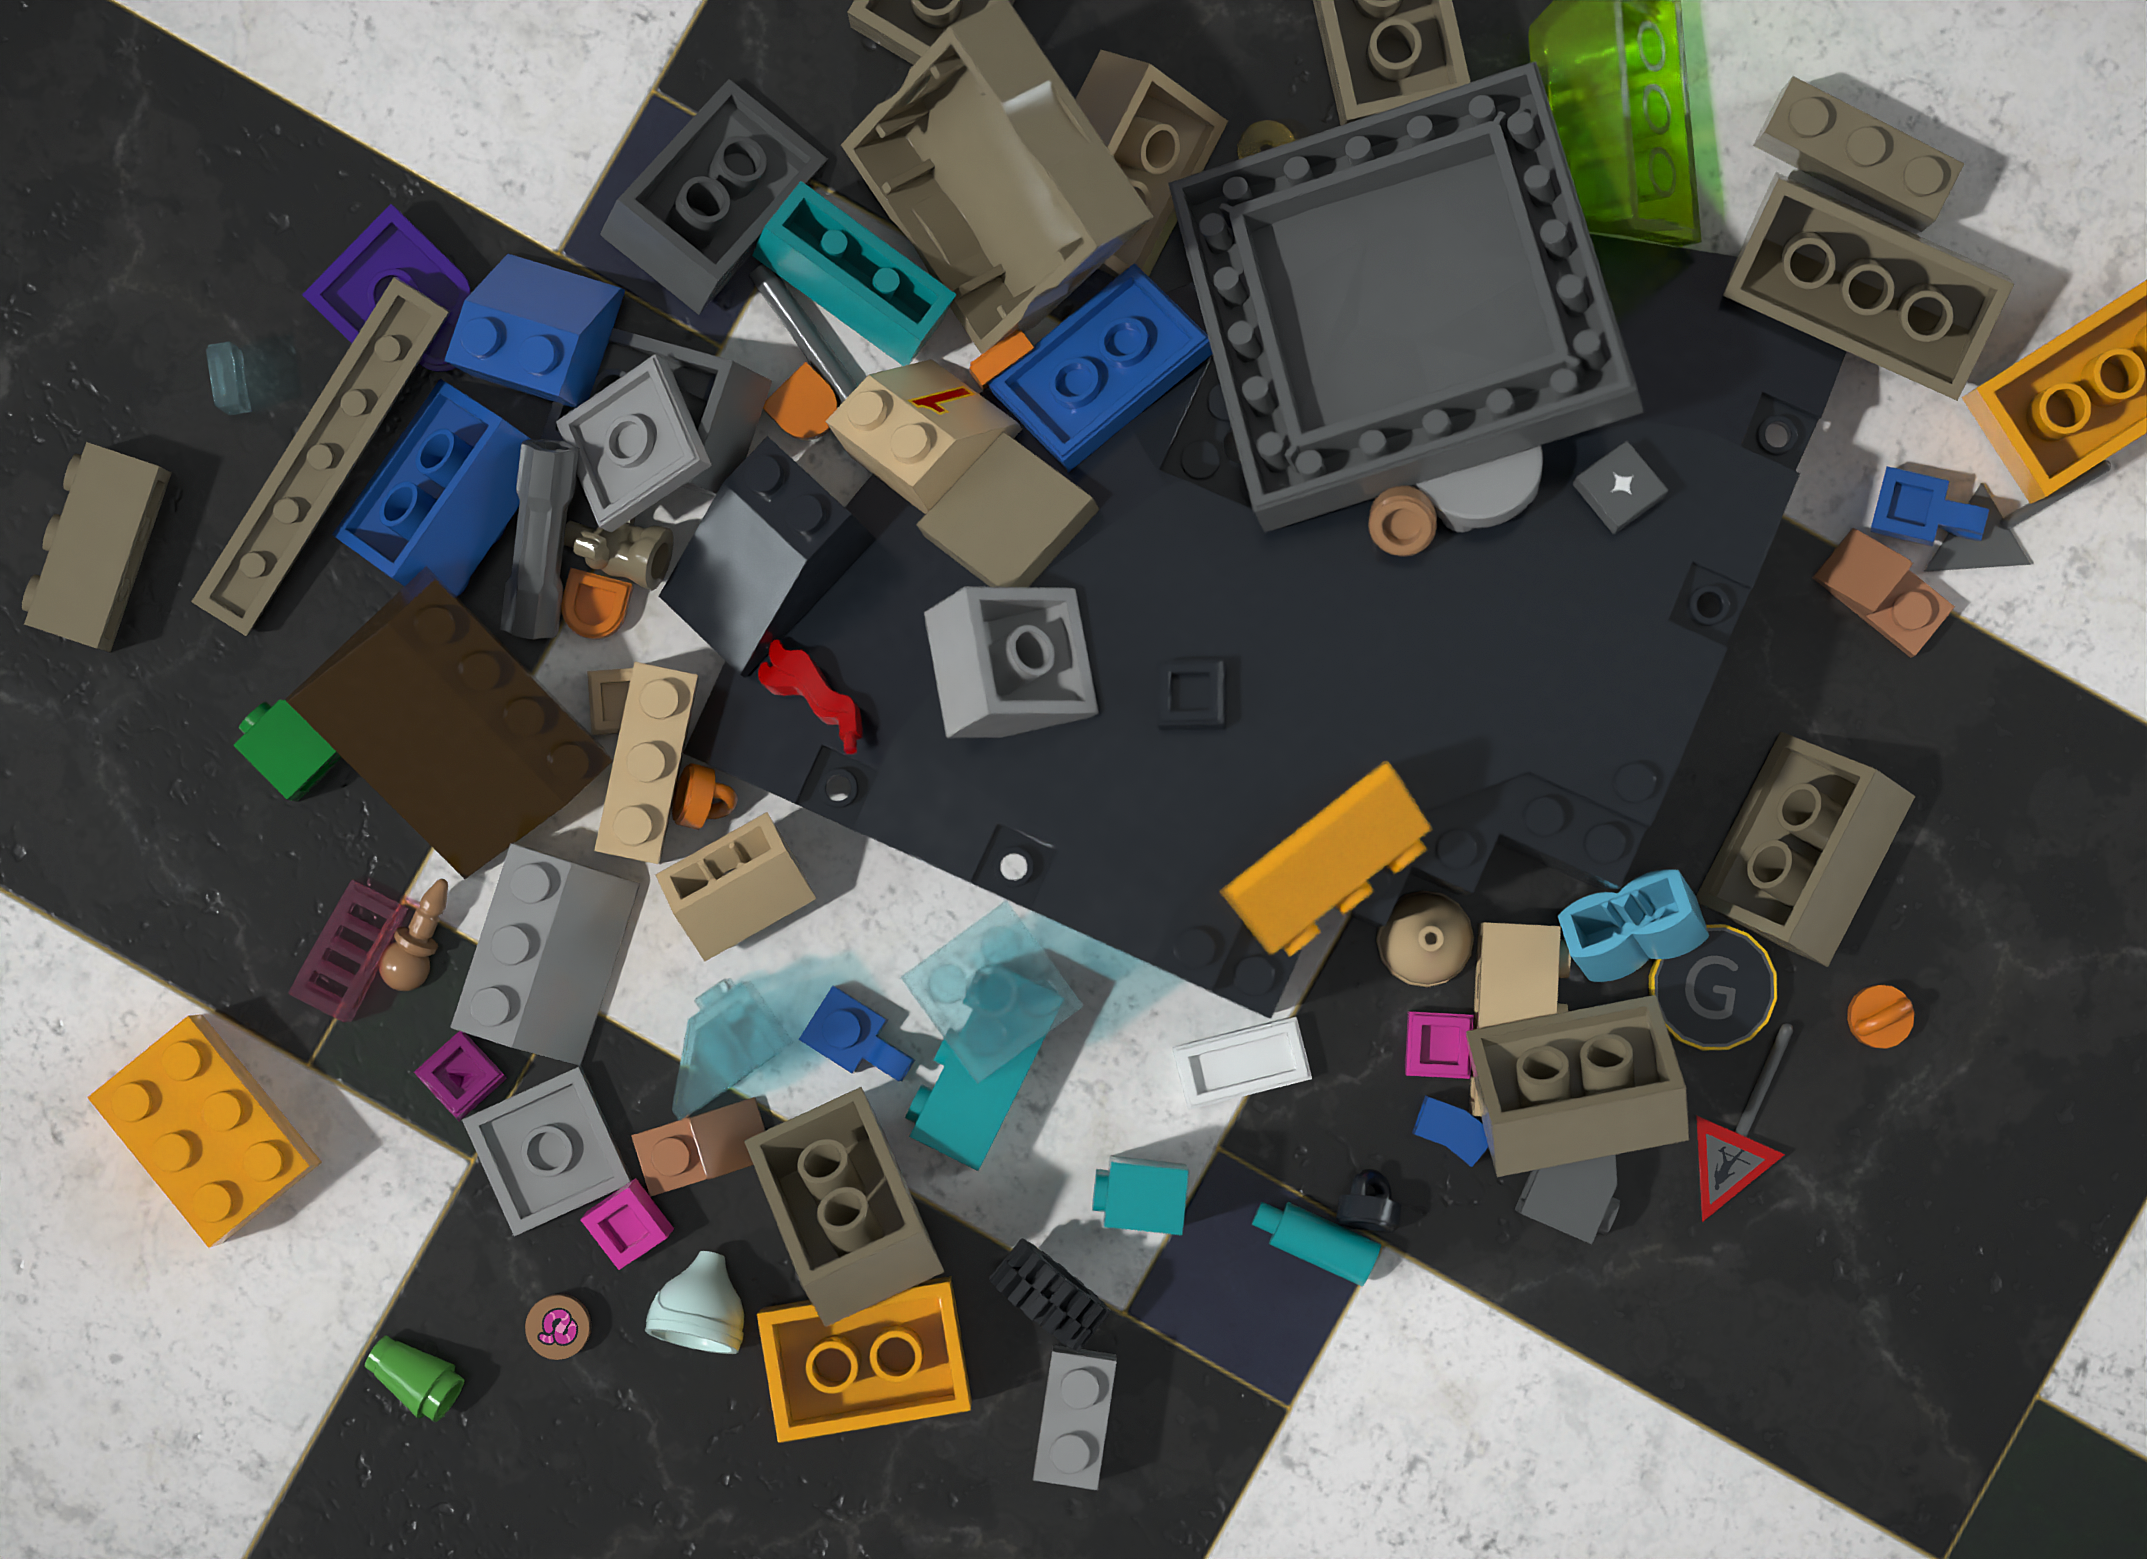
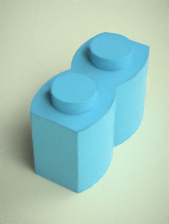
(1620, 931)

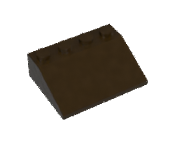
(449, 725)

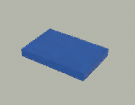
(1102, 367)

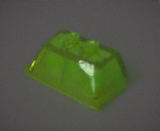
(1623, 113)

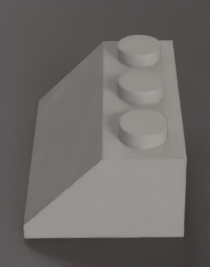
(545, 955)

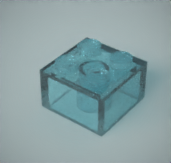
(992, 991)

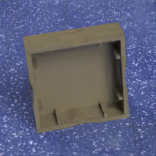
(996, 176)

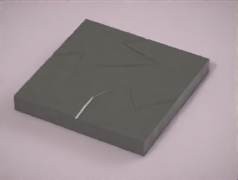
(1402, 298)

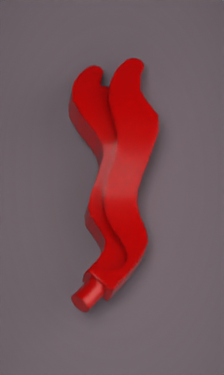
(799, 674)

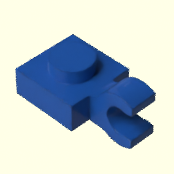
(1915, 507)
(850, 1032)

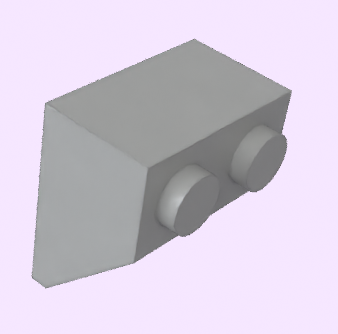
(1009, 660)

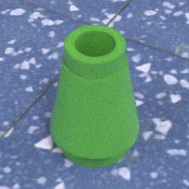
(415, 1377)

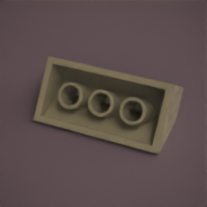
(1867, 286)

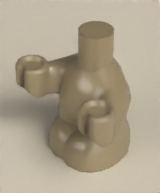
(626, 552)

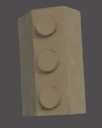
(1805, 848)
(1578, 1085)

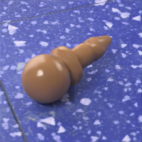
(407, 961)

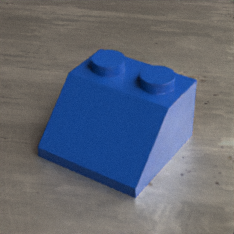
(536, 330)

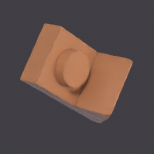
(1883, 591)
(698, 1146)

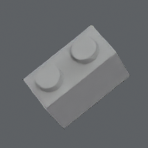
(1074, 1417)

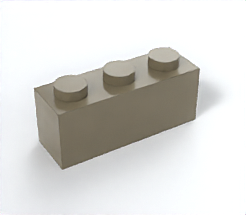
(1858, 154)
(95, 546)

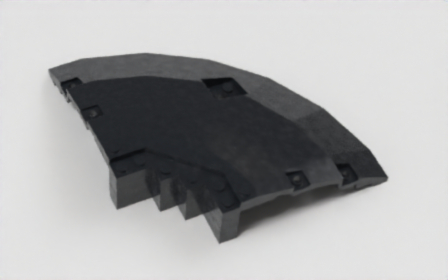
(1505, 672)

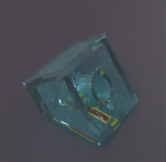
(725, 1044)

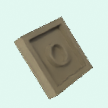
(1008, 516)

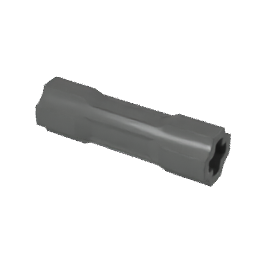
(545, 491)

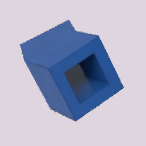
(1451, 1128)

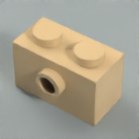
(729, 907)

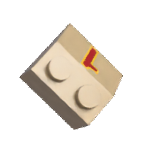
(918, 429)

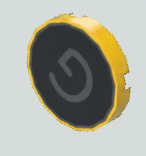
(1716, 991)

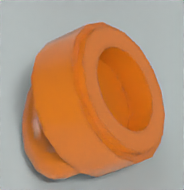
(694, 797)
(1880, 1016)

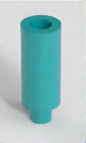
(1318, 1241)

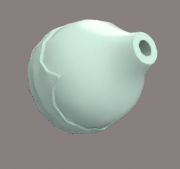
(699, 1308)

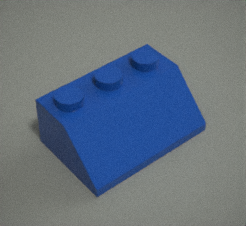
(438, 492)

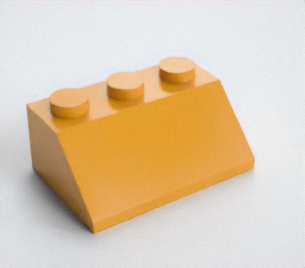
(1329, 861)

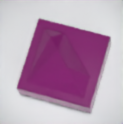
(460, 1075)

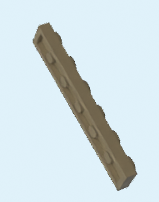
(321, 456)

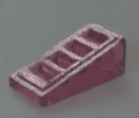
(316, 962)

